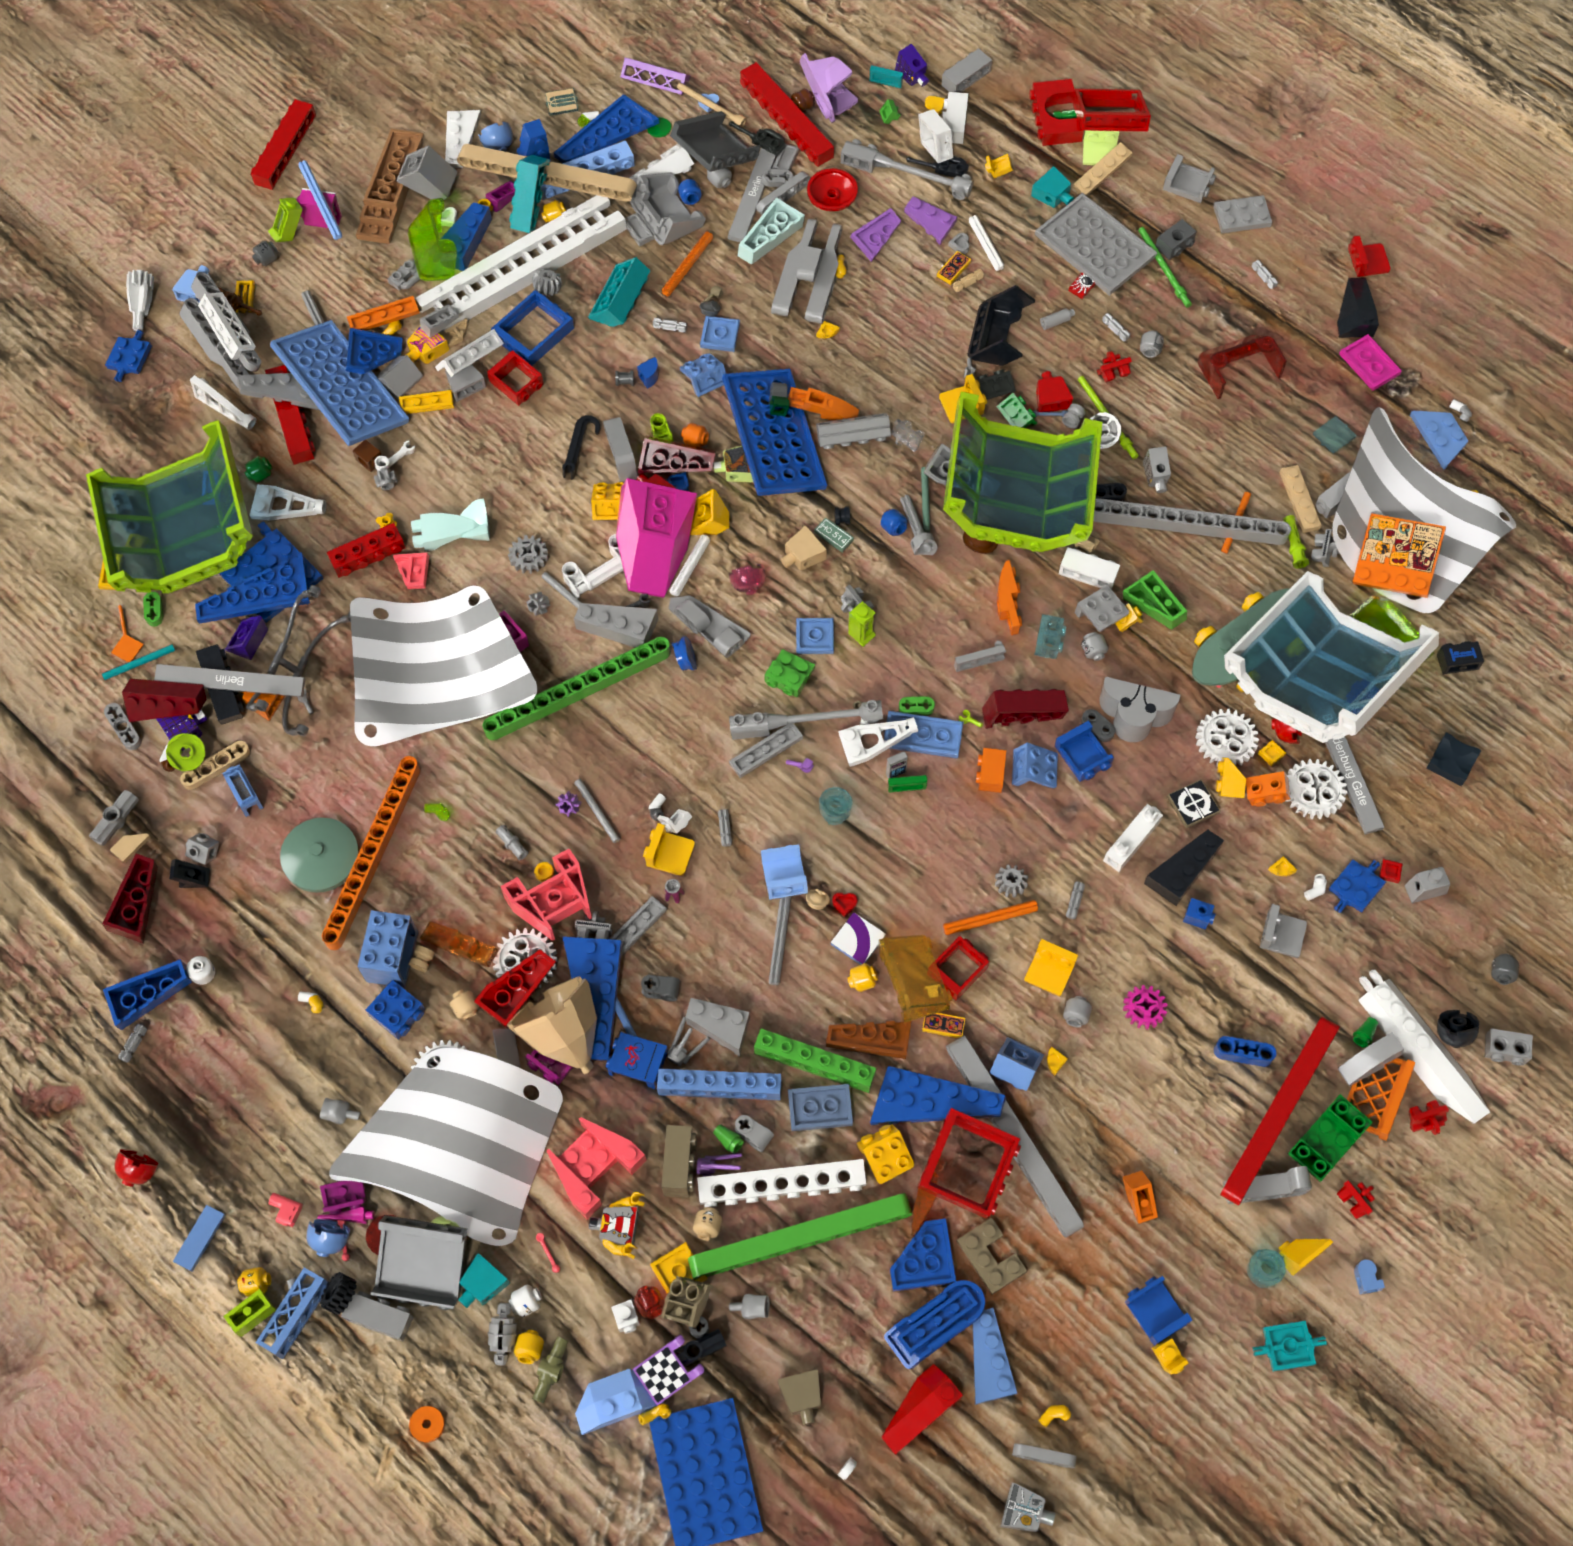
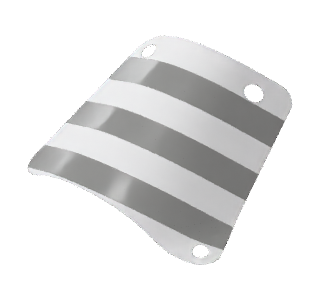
(1396, 485)
(433, 665)
(458, 1141)

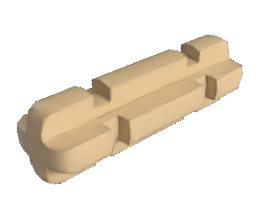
(968, 280)

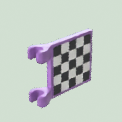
(664, 1373)

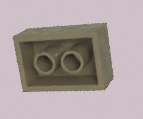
(678, 1161)

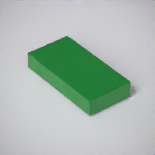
(907, 783)

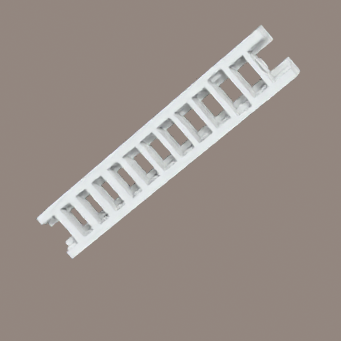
(520, 277)

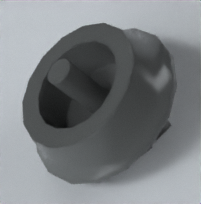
(710, 308)

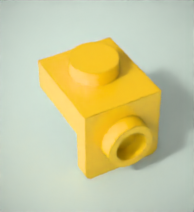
(999, 165)
(1133, 617)

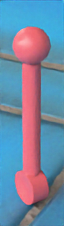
(540, 1238)
(345, 1257)

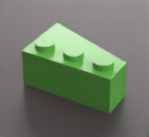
(1156, 600)

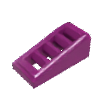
(499, 203)

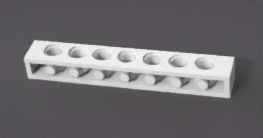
(854, 1168)

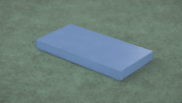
(933, 737)

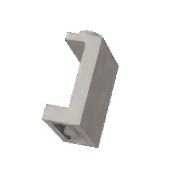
(1188, 180)

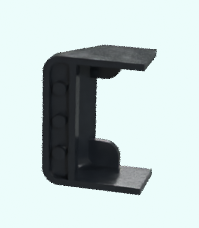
(993, 324)

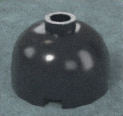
(1457, 1029)

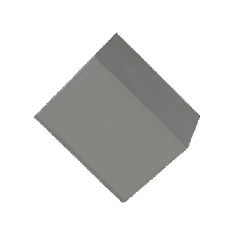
(400, 376)

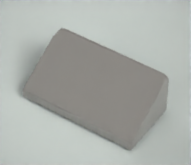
(506, 1046)

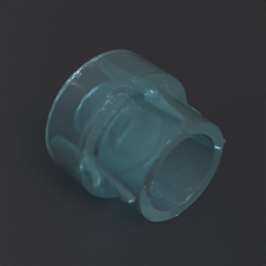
(839, 797)
(1270, 1258)

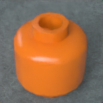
(695, 435)

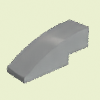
(1371, 1059)

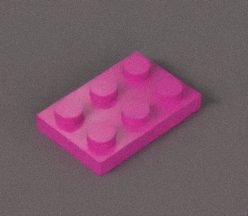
(1370, 362)

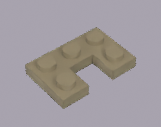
(993, 1275)

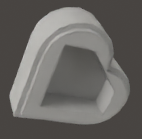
(960, 243)

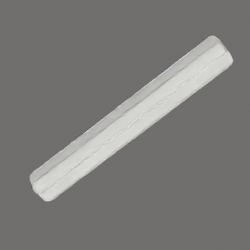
(986, 243)
(689, 565)

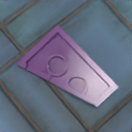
(934, 220)
(876, 233)

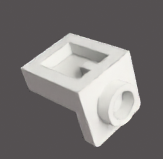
(625, 1317)

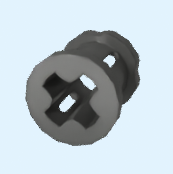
(624, 378)
(704, 1331)

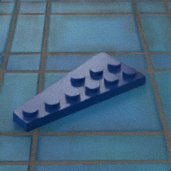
(612, 125)
(600, 965)
(924, 1098)

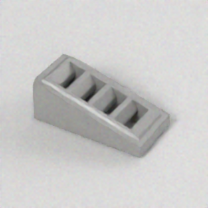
(428, 323)

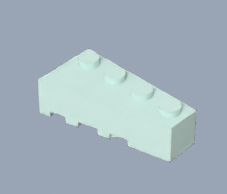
(770, 230)

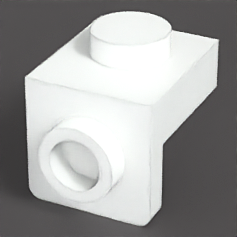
(677, 821)

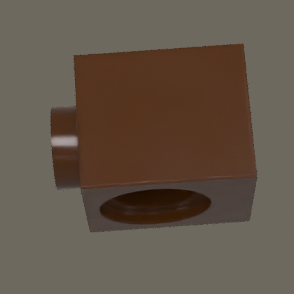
(366, 454)

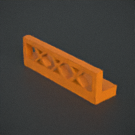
(384, 314)

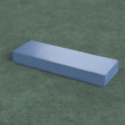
(199, 1238)

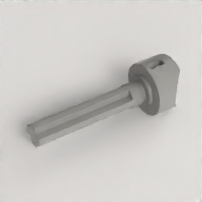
(922, 542)

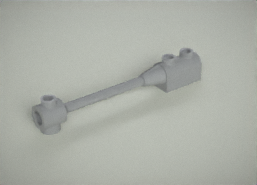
(868, 157)
(761, 723)

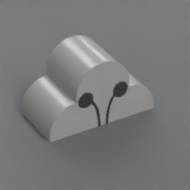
(1136, 708)

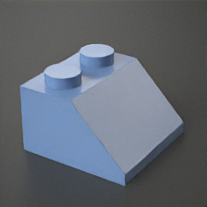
(1016, 1064)

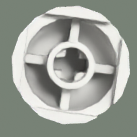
(1110, 429)

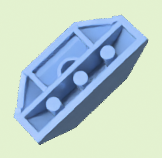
(612, 1401)

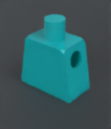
(1052, 188)
(481, 1282)

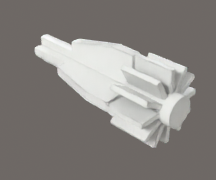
(139, 295)

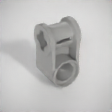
(756, 1134)

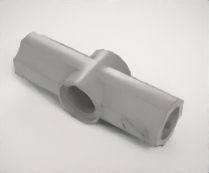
(121, 809)

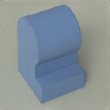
(1366, 1277)

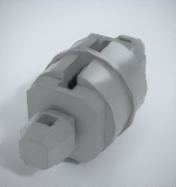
(502, 1333)

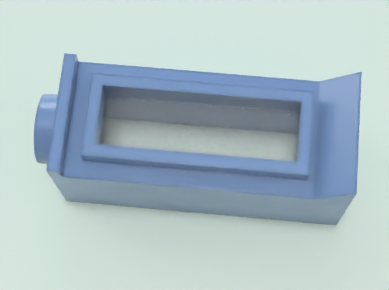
(241, 788)

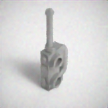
(399, 277)

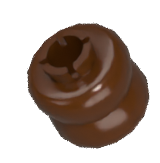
(803, 99)

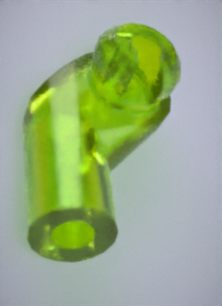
(439, 809)

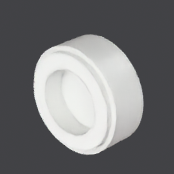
(847, 1468)

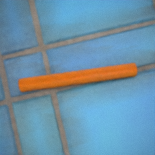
(687, 263)
(990, 917)

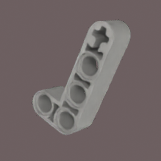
(620, 449)
(1281, 1185)

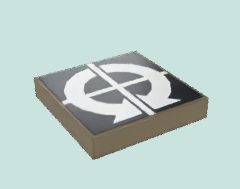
(1193, 803)

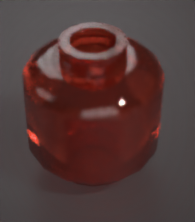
(649, 1302)

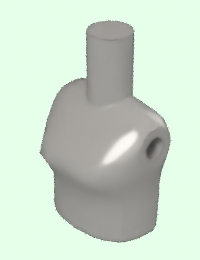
(337, 1111)
(752, 1306)

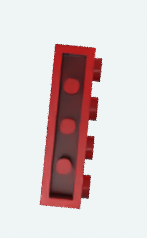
(366, 550)

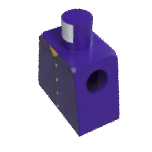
(912, 66)
(182, 724)

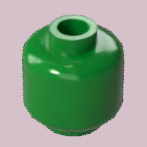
(258, 469)

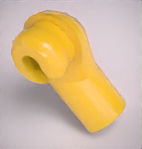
(841, 270)
(392, 328)

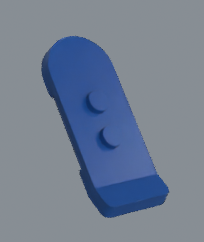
(936, 1322)

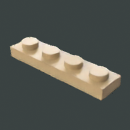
(1102, 169)
(1300, 499)

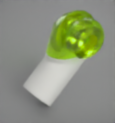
(587, 117)

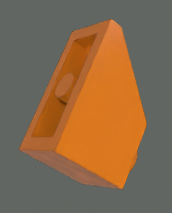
(1140, 1196)

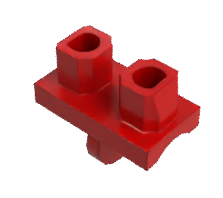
(1120, 365)
(1430, 1119)
(1362, 1207)

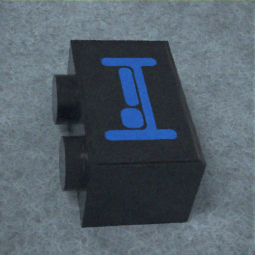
(1460, 657)

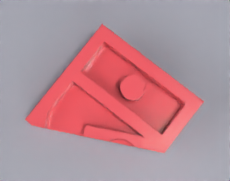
(413, 569)

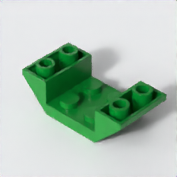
(1330, 1137)

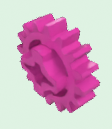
(1152, 1005)

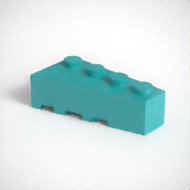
(528, 193)

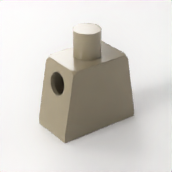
(802, 1394)

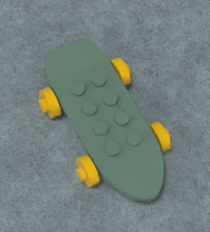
(1213, 644)

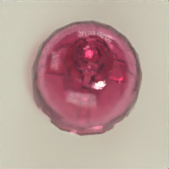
(748, 579)

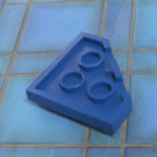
(370, 350)
(925, 1260)

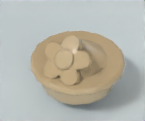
(817, 899)

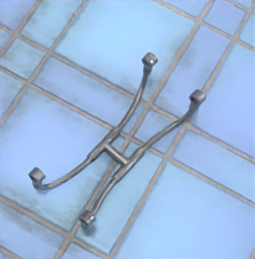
(262, 705)

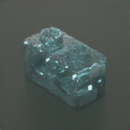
(1049, 636)

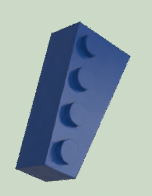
(468, 233)
(144, 992)

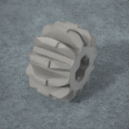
(547, 282)
(1015, 876)

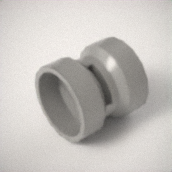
(1074, 415)

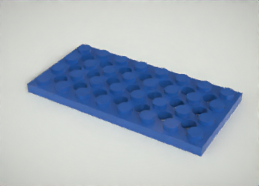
(750, 441)

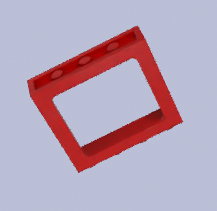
(986, 1131)

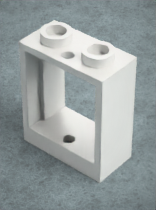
(934, 134)

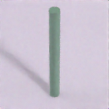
(925, 501)

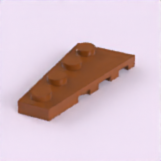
(879, 1039)

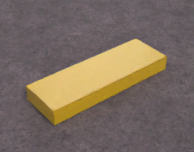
(426, 402)

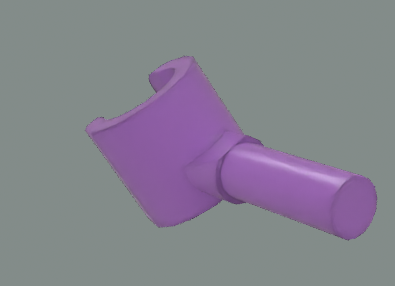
(806, 766)

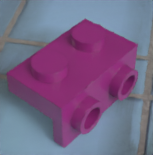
(552, 1069)
(342, 1195)

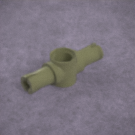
(550, 1369)

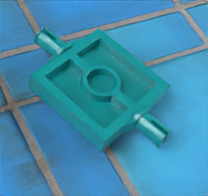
(1289, 1346)

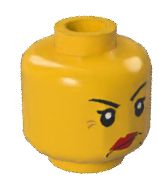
(254, 1279)

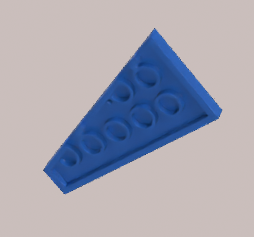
(260, 593)

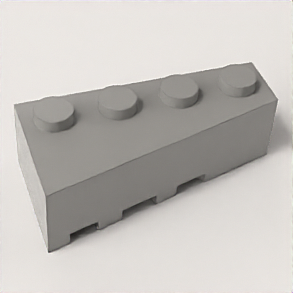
(617, 623)

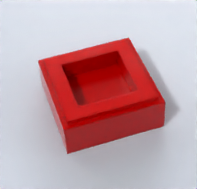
(1390, 871)

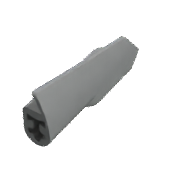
(715, 628)

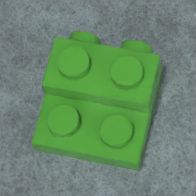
(789, 673)

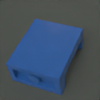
(1083, 752)

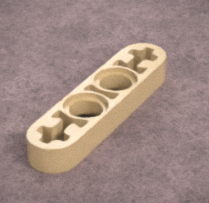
(217, 768)

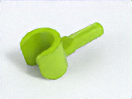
(969, 719)

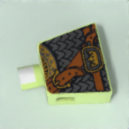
(734, 465)

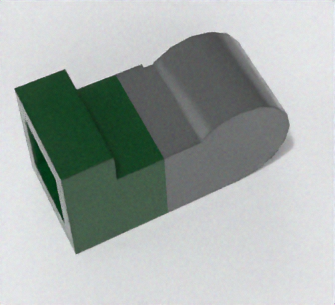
(778, 398)

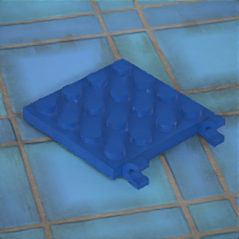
(265, 555)

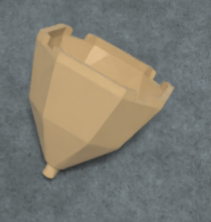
(560, 1024)

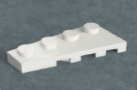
(459, 132)

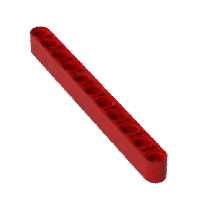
(1279, 1111)

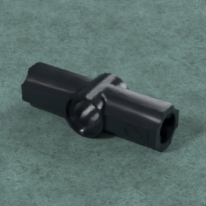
(707, 1345)

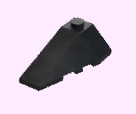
(1358, 311)

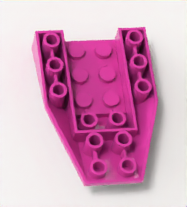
(653, 534)

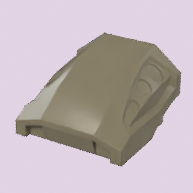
(686, 1301)

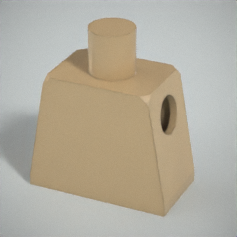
(803, 550)

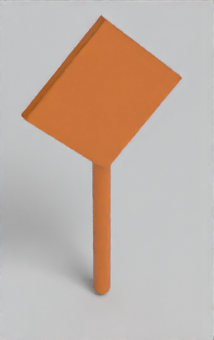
(127, 647)

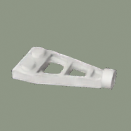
(205, 393)
(264, 501)
(852, 736)

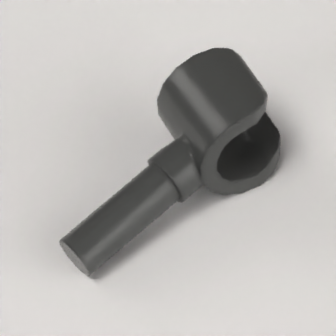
(644, 604)

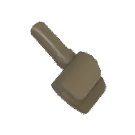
(715, 291)

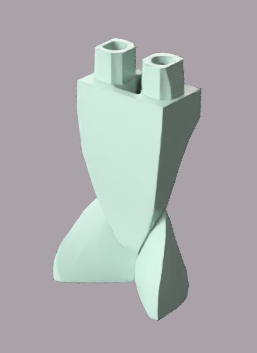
(443, 527)

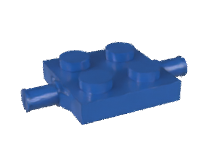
(128, 355)
(1357, 886)

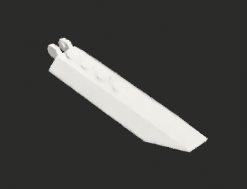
(1432, 1060)

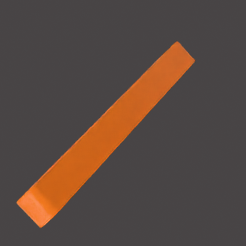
(371, 860)

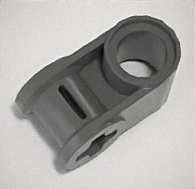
(663, 987)

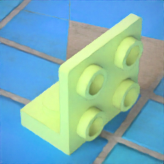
(1097, 145)

